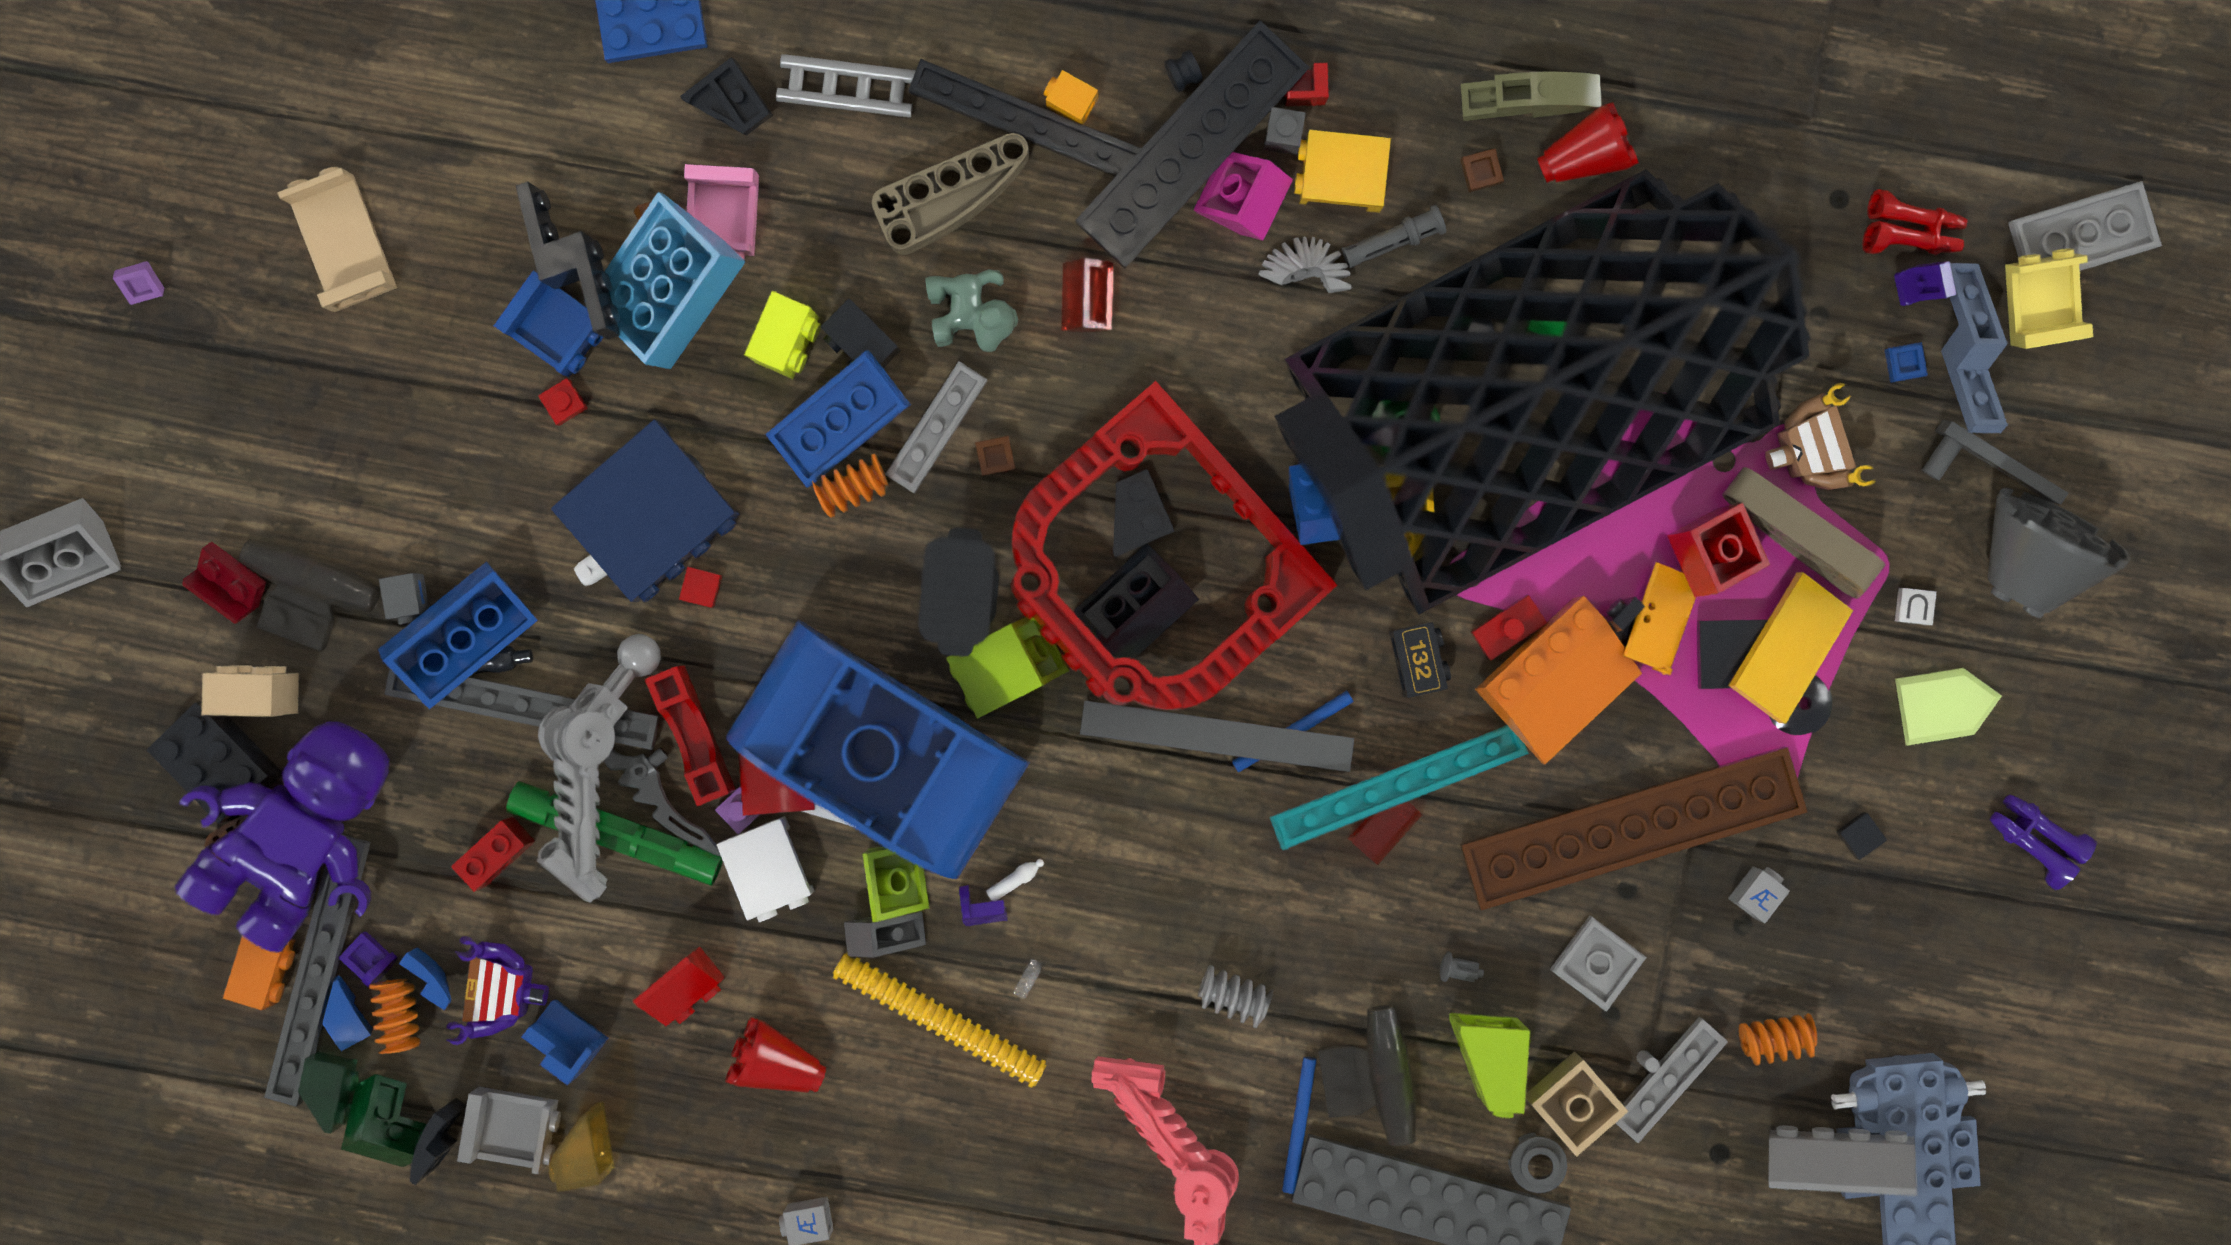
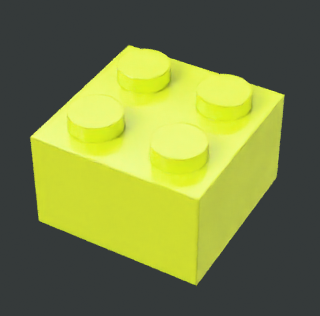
(783, 335)

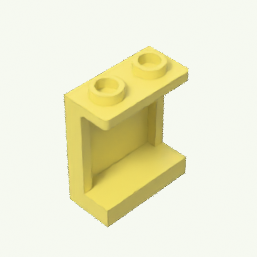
(2046, 299)

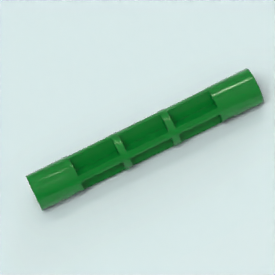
(623, 836)

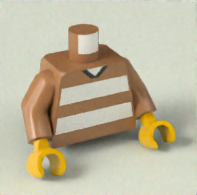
(1817, 445)

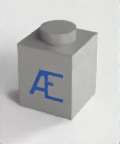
(1760, 893)
(806, 1221)

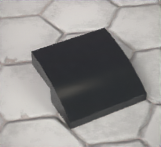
(435, 1141)

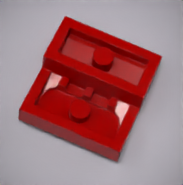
(766, 794)

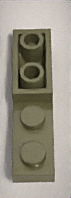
(1531, 93)

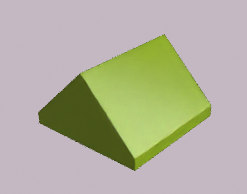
(893, 884)

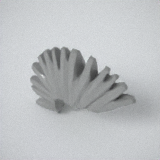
(1306, 263)

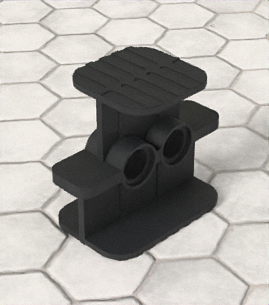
(958, 591)

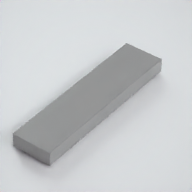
(936, 427)

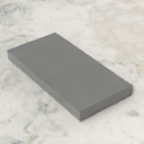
(2097, 226)

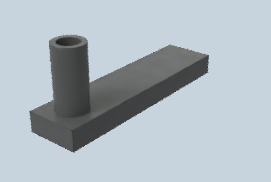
(1957, 437)

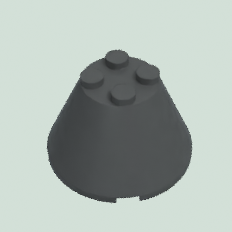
(2046, 553)

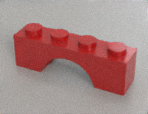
(683, 712)

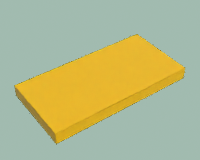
(1791, 648)

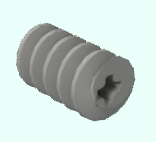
(1234, 997)

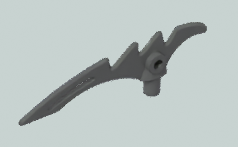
(643, 774)

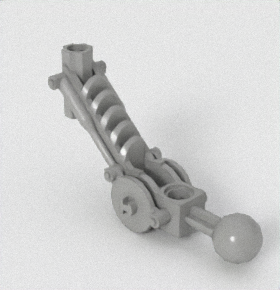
(578, 741)

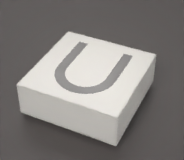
(1915, 606)

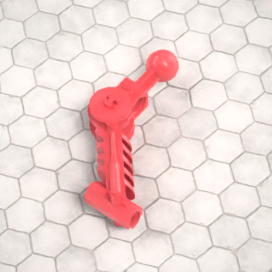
(1204, 1176)

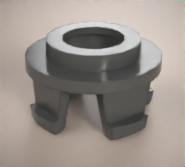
(1528, 1147)

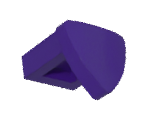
(981, 912)
(368, 959)

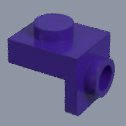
(1925, 283)

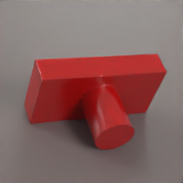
(1508, 627)

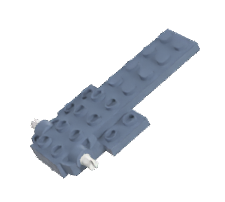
(1926, 1102)

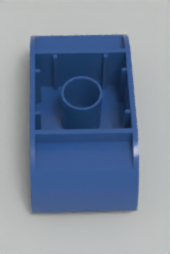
(875, 752)

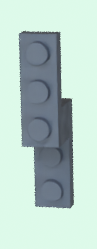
(1974, 350)

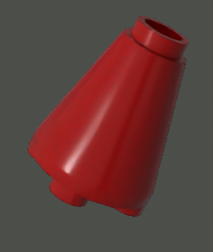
(1590, 148)
(773, 1061)

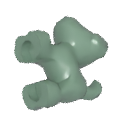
(990, 320)

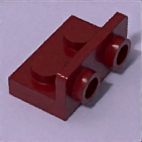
(225, 584)

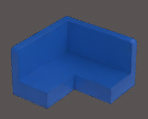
(565, 1040)

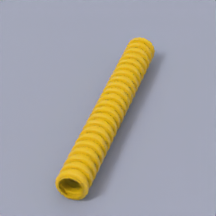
(940, 1020)

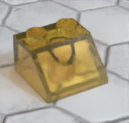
(585, 1153)

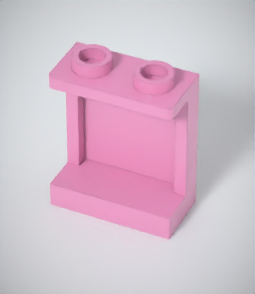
(725, 203)

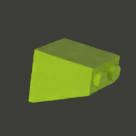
(1006, 666)
(1496, 1059)

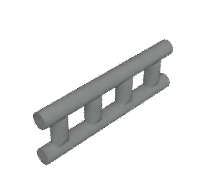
(831, 70)

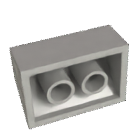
(56, 553)

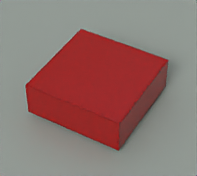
(700, 587)

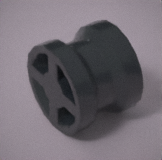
(1183, 71)

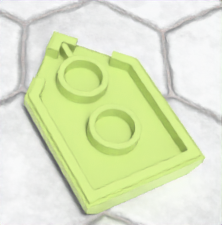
(1943, 705)

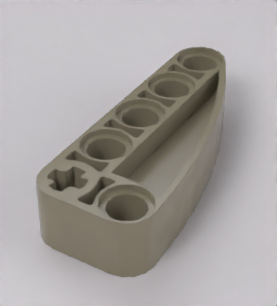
(947, 206)
(1805, 534)

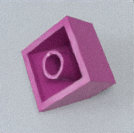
(1244, 195)

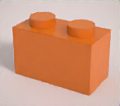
(258, 975)

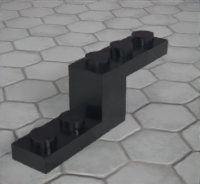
(568, 260)

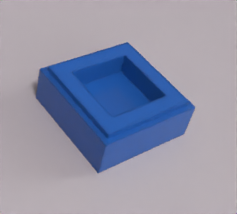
(1906, 362)

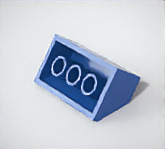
(457, 635)

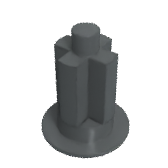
(1459, 969)

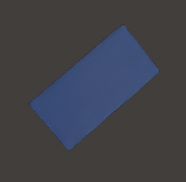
(838, 419)

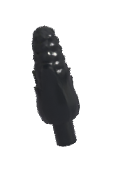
(506, 660)

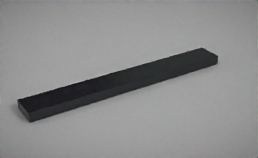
(1022, 118)

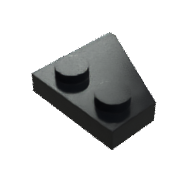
(729, 98)
(1138, 514)

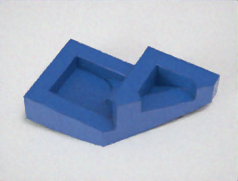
(428, 970)
(342, 1017)

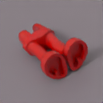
(1880, 234)

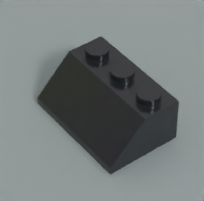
(1136, 604)

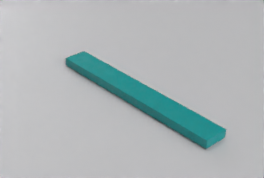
(1397, 786)

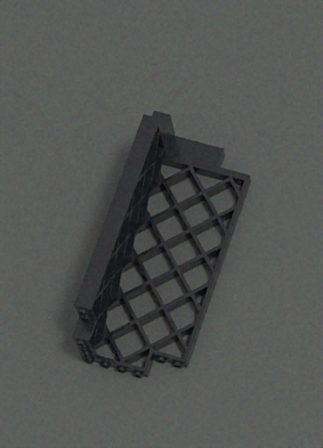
(1354, 485)

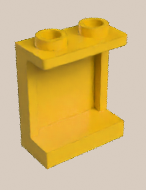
(1343, 169)

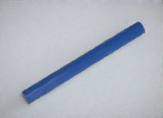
(1306, 723)
(1299, 1124)

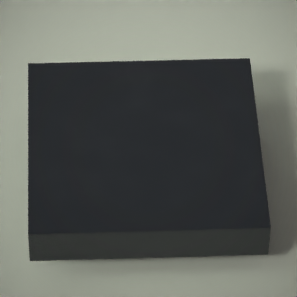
(1723, 648)

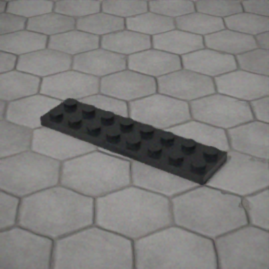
(1192, 144)

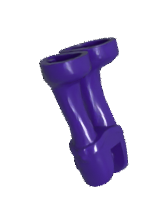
(2060, 869)

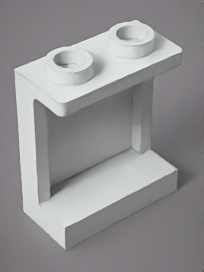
(765, 870)

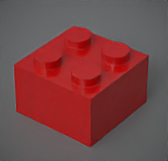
(1718, 550)

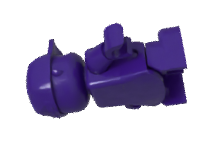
(289, 835)

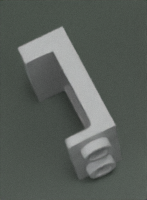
(509, 1128)

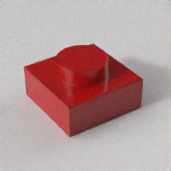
(562, 402)

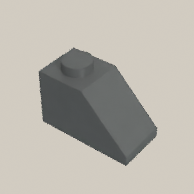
(884, 937)

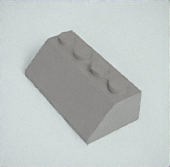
(1842, 1161)

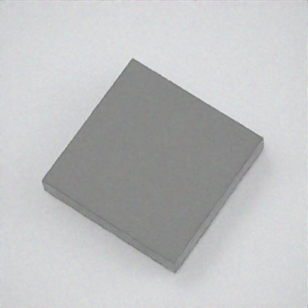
(1598, 963)

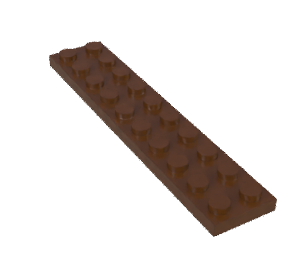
(1633, 828)

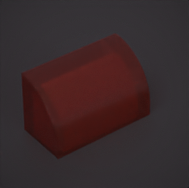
(1087, 296)
(1384, 830)

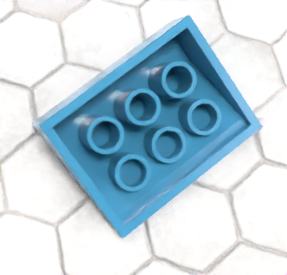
(668, 281)

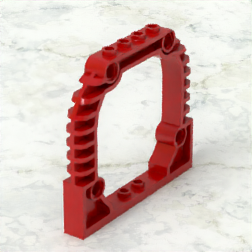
(1291, 580)

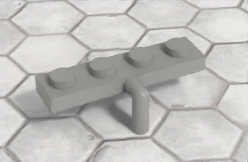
(1669, 1077)

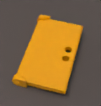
(1659, 637)

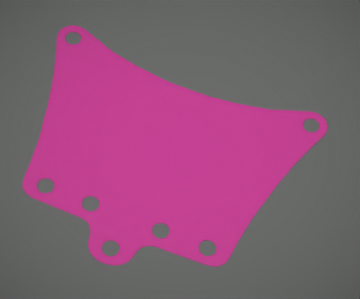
(1617, 560)

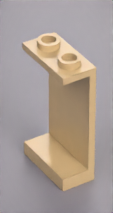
(339, 238)

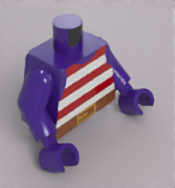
(496, 990)

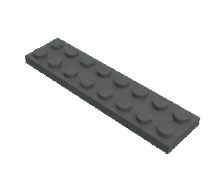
(1422, 1199)

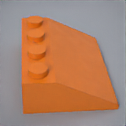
(1560, 679)

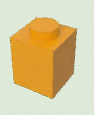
(1070, 97)

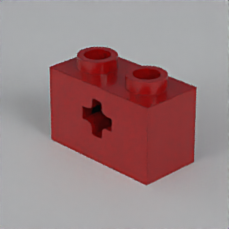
(493, 854)

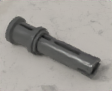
(1408, 232)

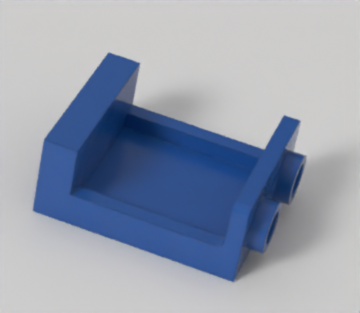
(549, 325)

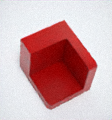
(1311, 88)

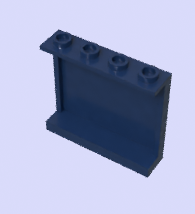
(645, 513)

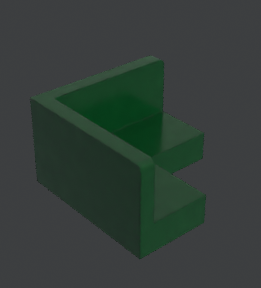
(376, 1124)

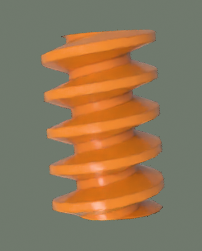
(851, 486)
(395, 1015)
(1778, 1038)

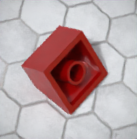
(680, 988)

